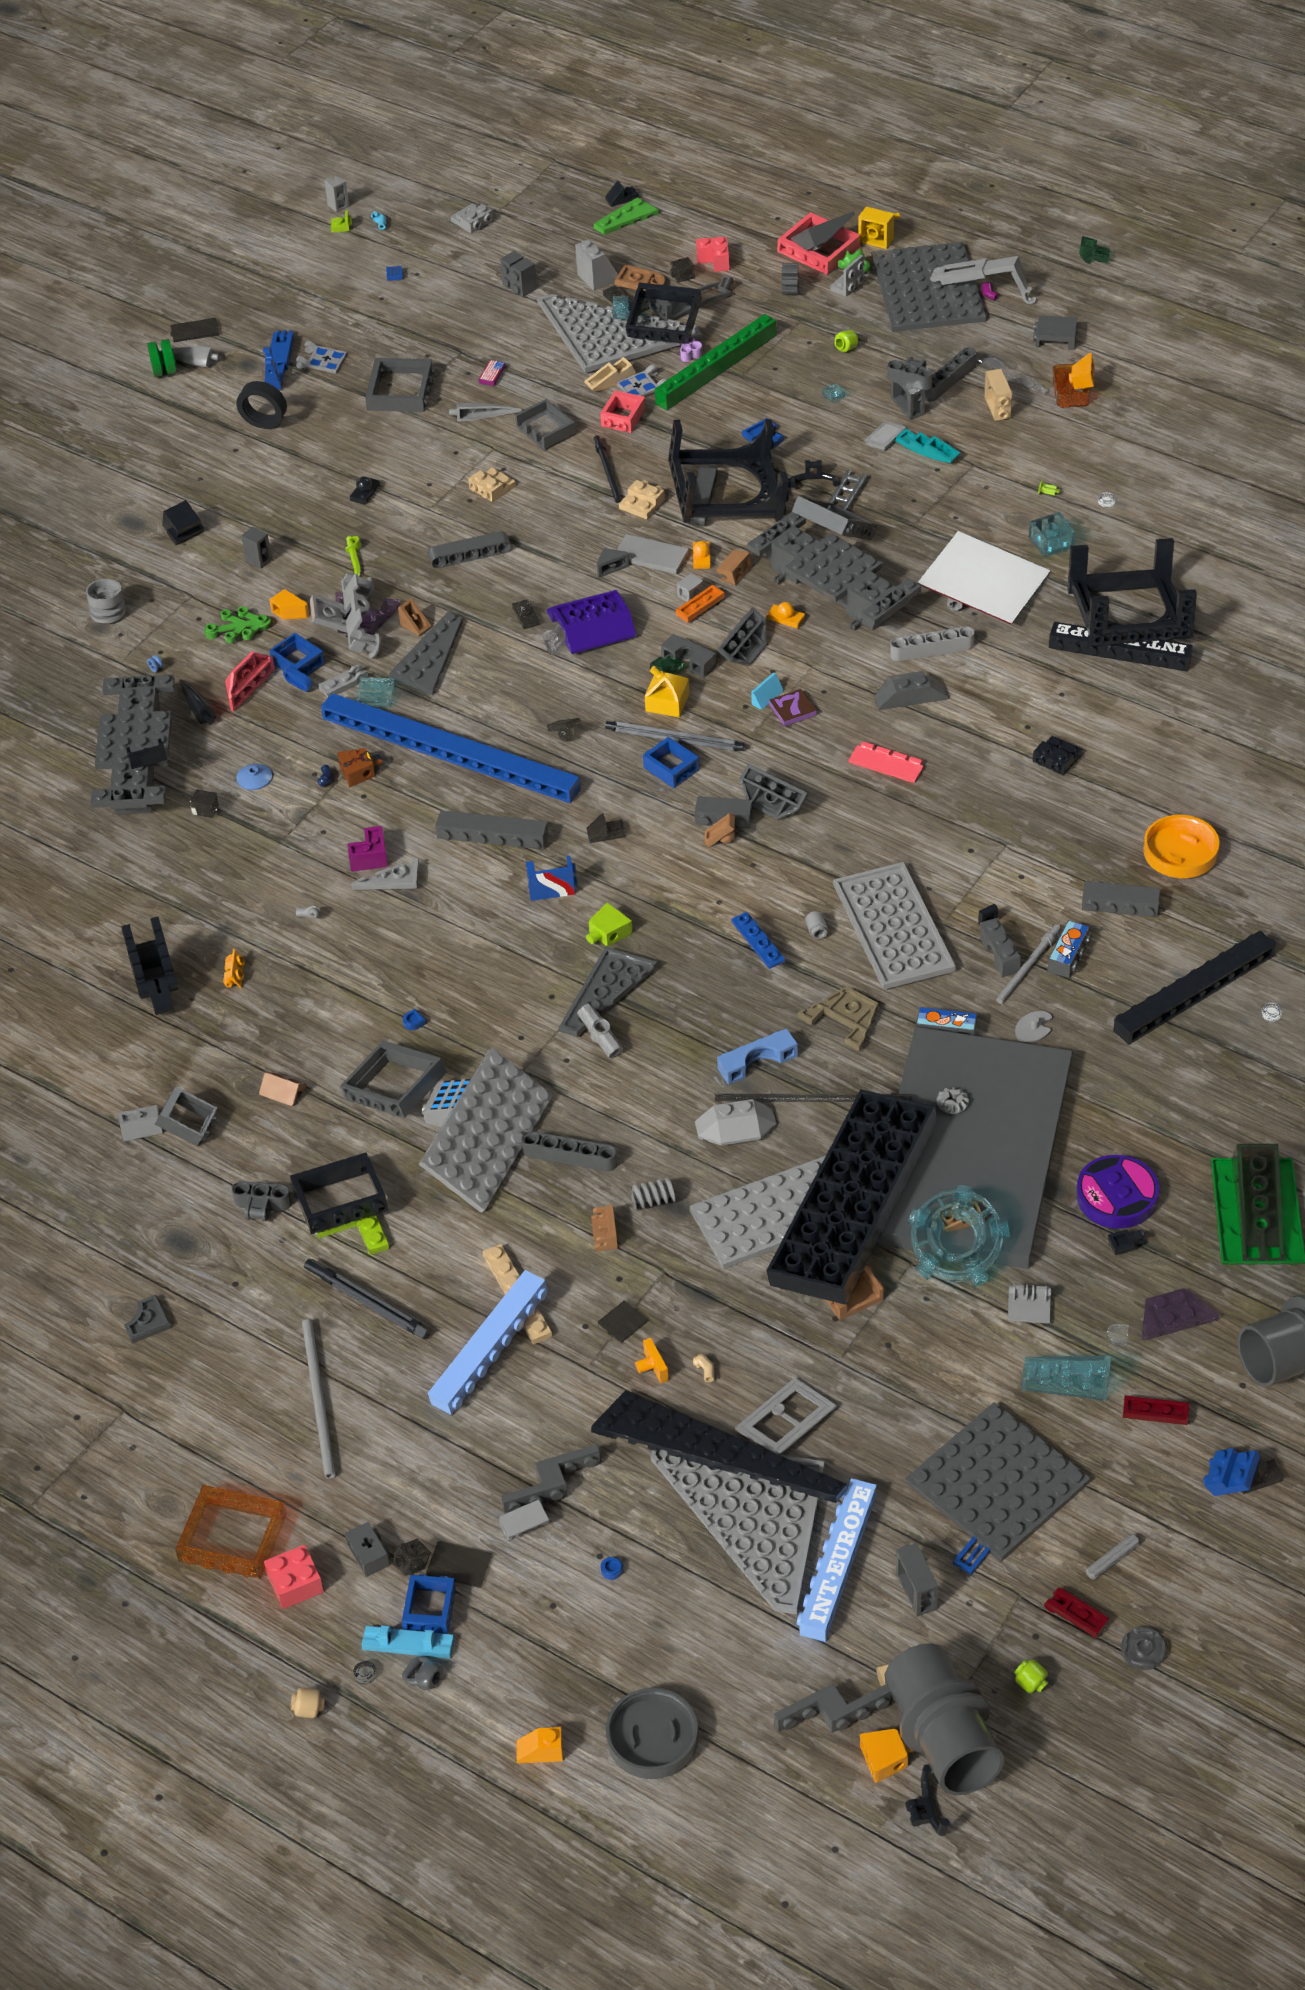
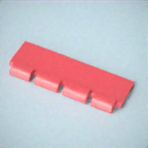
(885, 763)

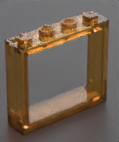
(239, 1502)

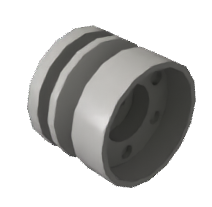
(105, 600)

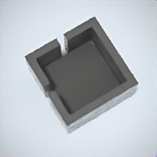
(518, 274)

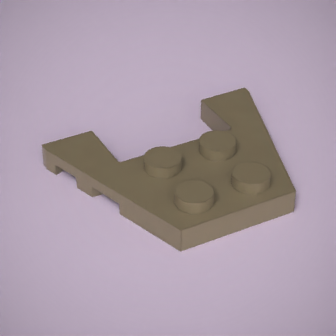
(848, 1008)

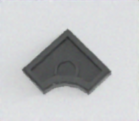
(148, 1321)

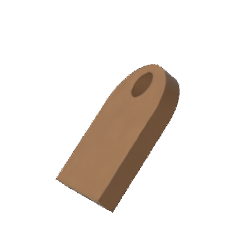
(631, 276)

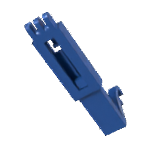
(278, 357)

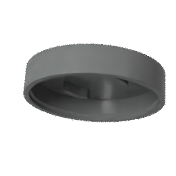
(652, 1733)

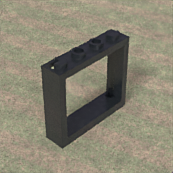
(668, 293)
(331, 1174)

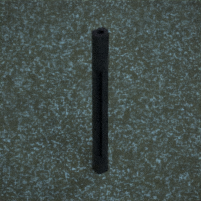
(368, 1299)

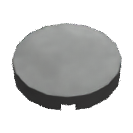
(1143, 1648)

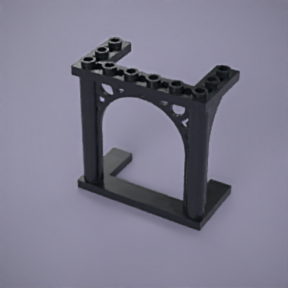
(750, 454)
(1095, 610)

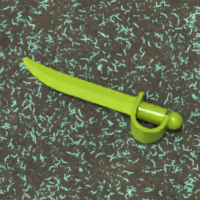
(352, 548)

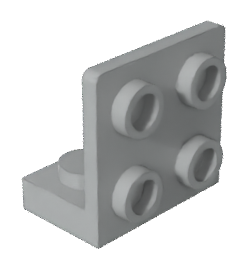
(852, 277)

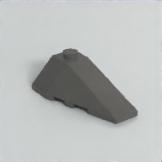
(821, 233)

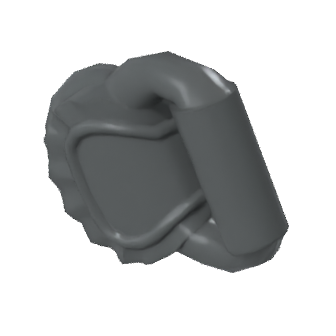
(426, 1677)

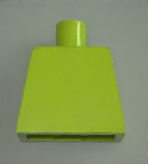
(608, 926)

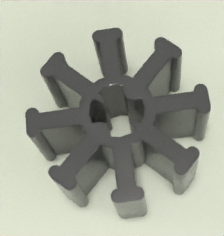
(790, 278)

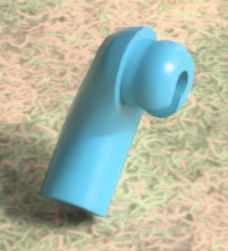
(380, 219)

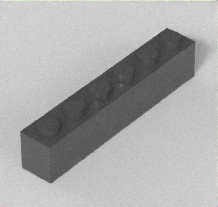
(492, 829)

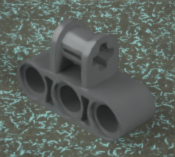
(910, 373)
(260, 1198)

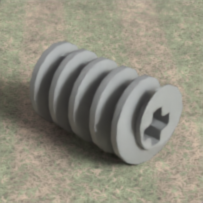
(652, 1192)

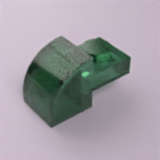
(1090, 250)
(667, 665)

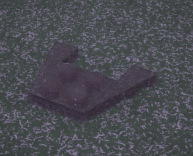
(374, 617)

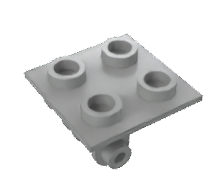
(1029, 1304)

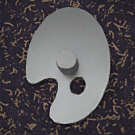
(1030, 1027)

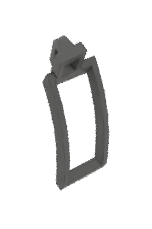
(725, 290)

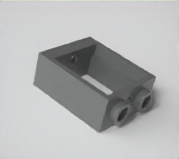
(907, 400)
(193, 1104)
(916, 1579)

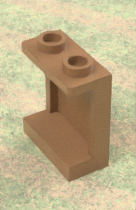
(865, 1294)

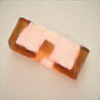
(1064, 390)

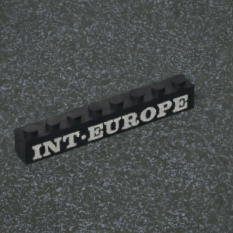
(1153, 653)

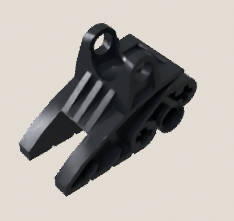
(152, 968)

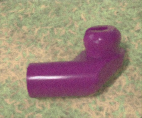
(987, 291)

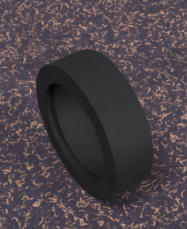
(268, 392)

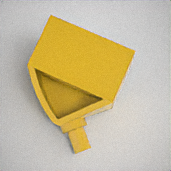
(876, 227)
(666, 693)

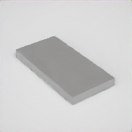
(653, 553)

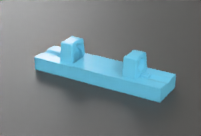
(407, 1642)

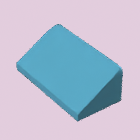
(766, 690)

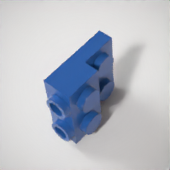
(1231, 1471)

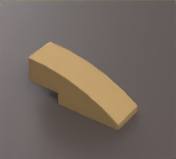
(610, 374)

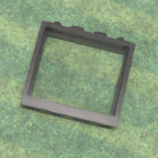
(399, 403)
(834, 518)
(431, 1066)

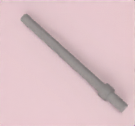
(1046, 940)

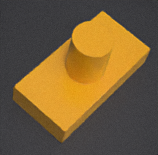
(652, 1361)

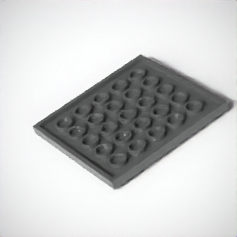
(997, 1481)

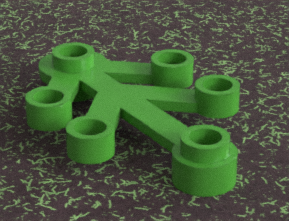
(239, 625)

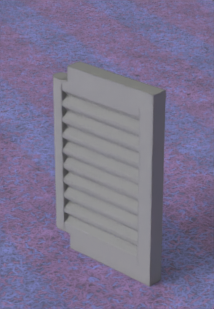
(884, 435)

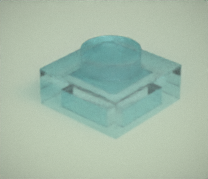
(833, 392)

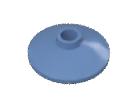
(254, 776)

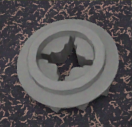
(950, 1106)

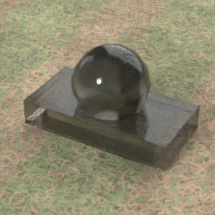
(525, 613)
(565, 728)

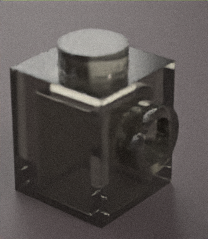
(682, 270)
(204, 803)

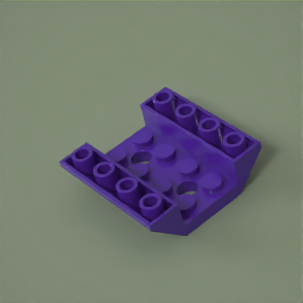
(593, 621)

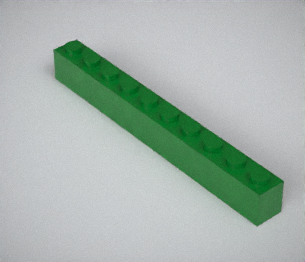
(715, 362)

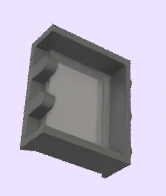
(545, 424)

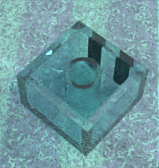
(1051, 534)

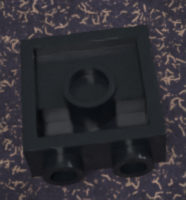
(1056, 755)

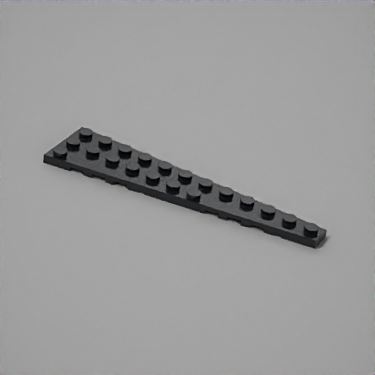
(684, 1437)

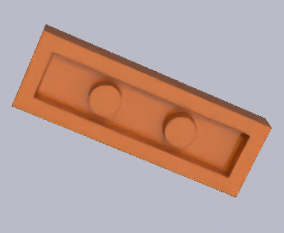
(700, 603)

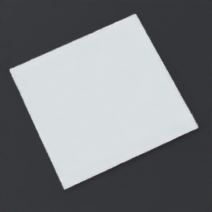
(984, 577)

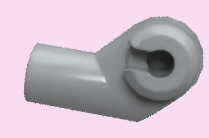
(311, 911)

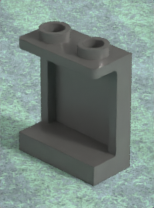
(1056, 329)

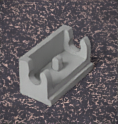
(336, 194)
(139, 1123)
(522, 1519)

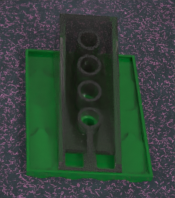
(1257, 1207)

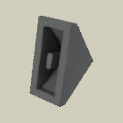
(611, 561)

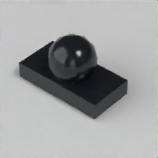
(364, 489)

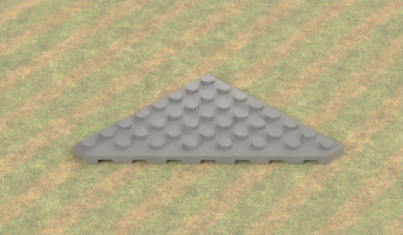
(597, 337)
(755, 1522)

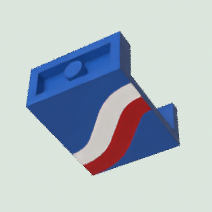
(551, 882)

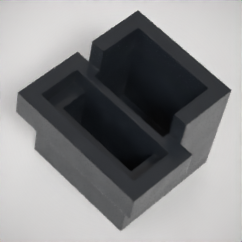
(181, 522)

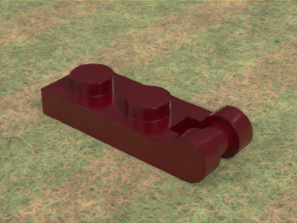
(1077, 1612)

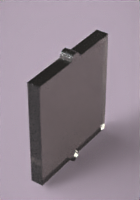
(622, 1321)

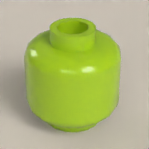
(846, 341)
(1031, 1676)

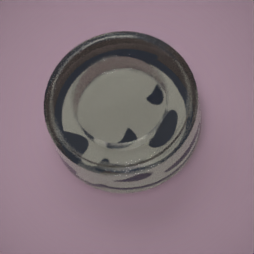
(365, 1672)

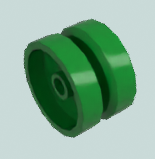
(164, 357)

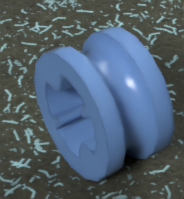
(155, 663)

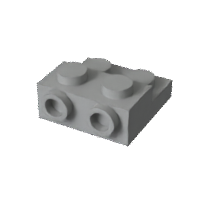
(473, 217)

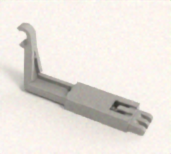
(979, 269)

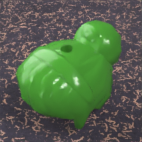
(848, 259)

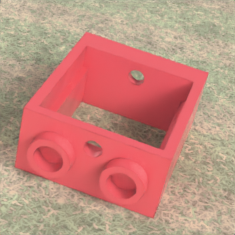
(625, 401)

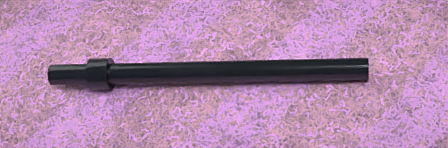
(600, 449)

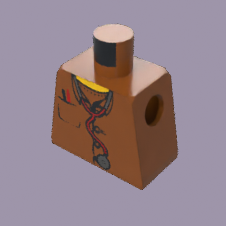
(357, 765)

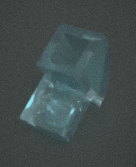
(620, 307)

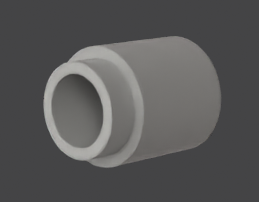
(816, 925)

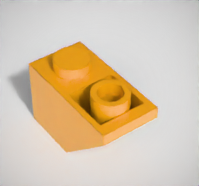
(289, 606)

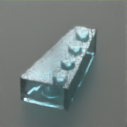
(1068, 1376)

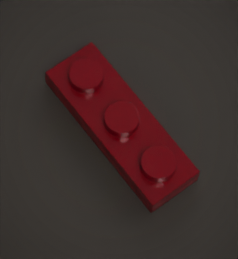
(1155, 1410)

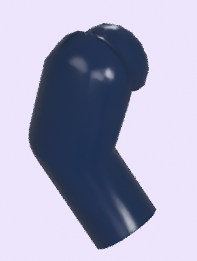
(327, 776)

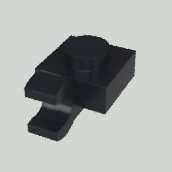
(1124, 1242)

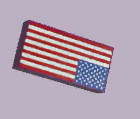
(491, 372)

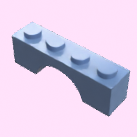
(778, 1047)

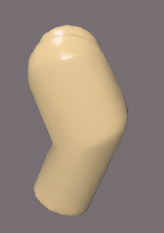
(702, 1361)

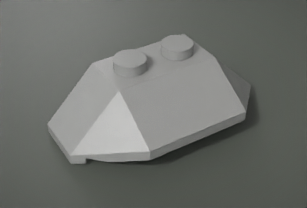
(735, 1122)

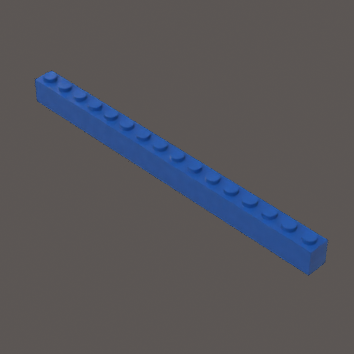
(451, 748)

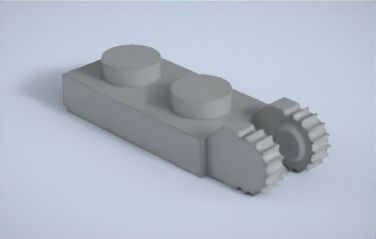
(343, 681)

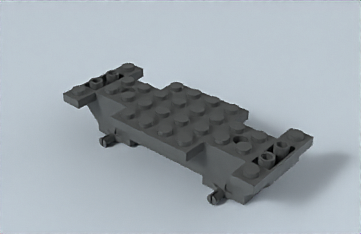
(833, 570)
(138, 727)

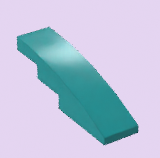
(931, 448)

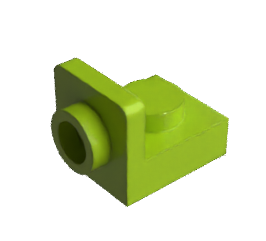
(341, 224)

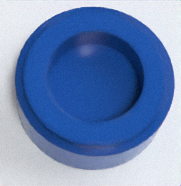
(611, 1568)

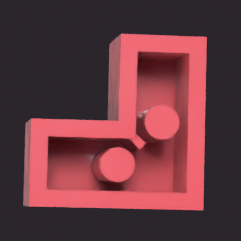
(713, 251)

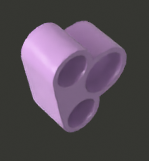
(691, 350)

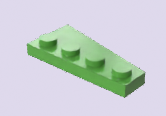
(625, 215)

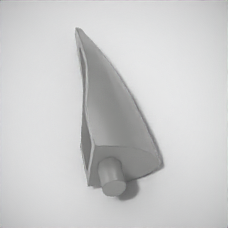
(195, 355)
(477, 411)

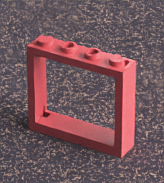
(812, 258)

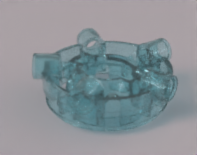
(974, 1268)

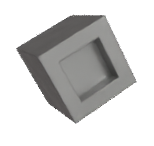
(686, 587)

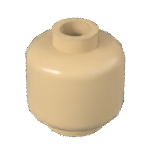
(307, 1702)

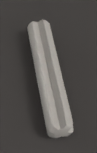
(1112, 1556)

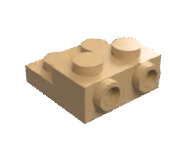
(491, 484)
(642, 499)

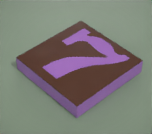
(792, 707)

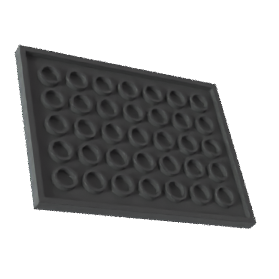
(914, 299)

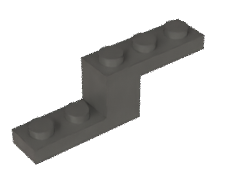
(551, 1479)
(832, 1708)

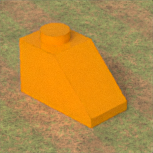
(1083, 372)
(541, 1746)

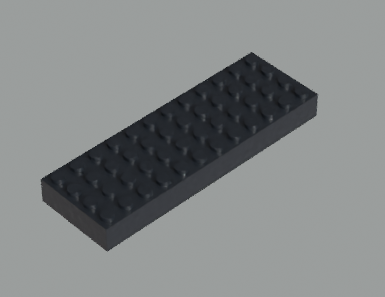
(852, 1197)

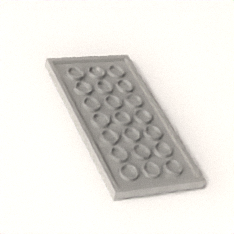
(893, 925)
(485, 1130)
(755, 1215)

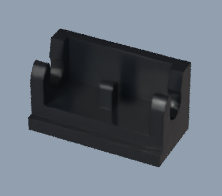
(147, 755)

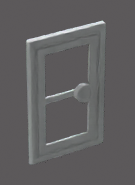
(774, 1405)

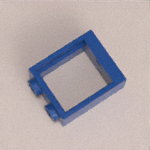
(313, 660)
(678, 774)
(419, 1622)

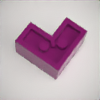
(368, 853)

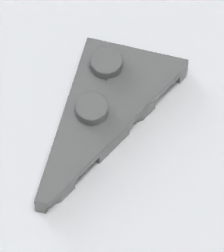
(391, 878)

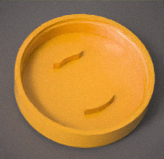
(1181, 846)

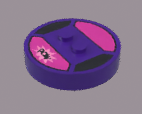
(1117, 1191)

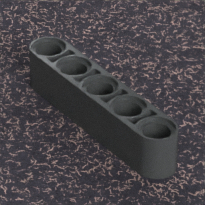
(951, 373)
(704, 490)
(469, 549)
(569, 1151)

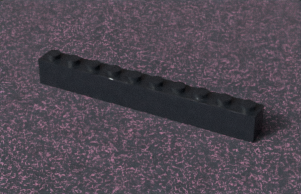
(1194, 987)

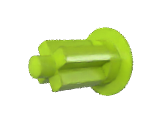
(1048, 489)

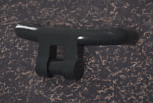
(814, 474)
(926, 1803)

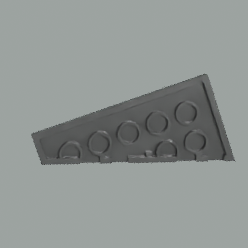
(429, 656)
(607, 983)

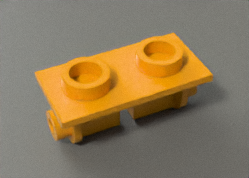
(234, 969)

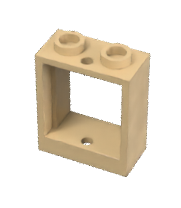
(999, 395)

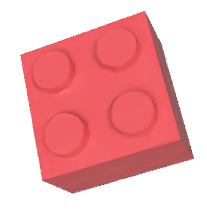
(293, 1576)

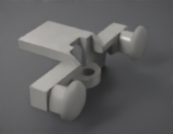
(330, 613)

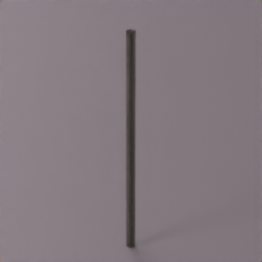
(796, 1097)

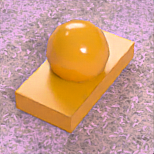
(701, 555)
(785, 614)

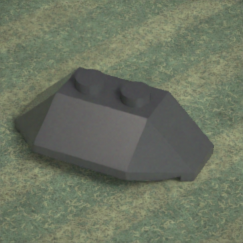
(745, 639)
(909, 690)
(771, 793)

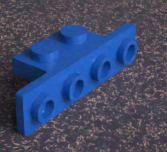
(758, 940)

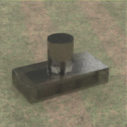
(1265, 1475)

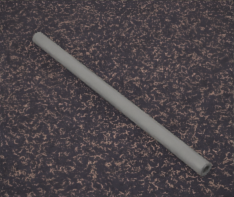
(318, 1399)

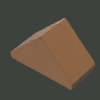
(412, 617)

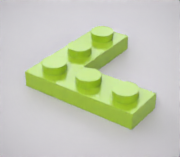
(370, 1232)

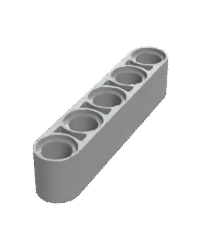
(932, 643)

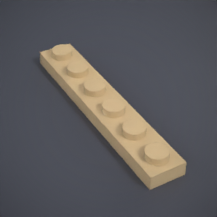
(506, 1276)

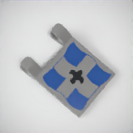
(321, 358)
(641, 383)

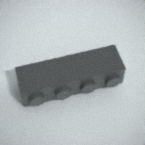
(1120, 899)

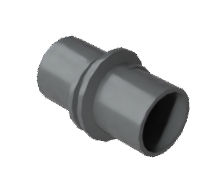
(1275, 1346)
(944, 1719)

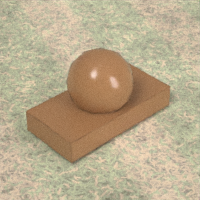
(721, 830)

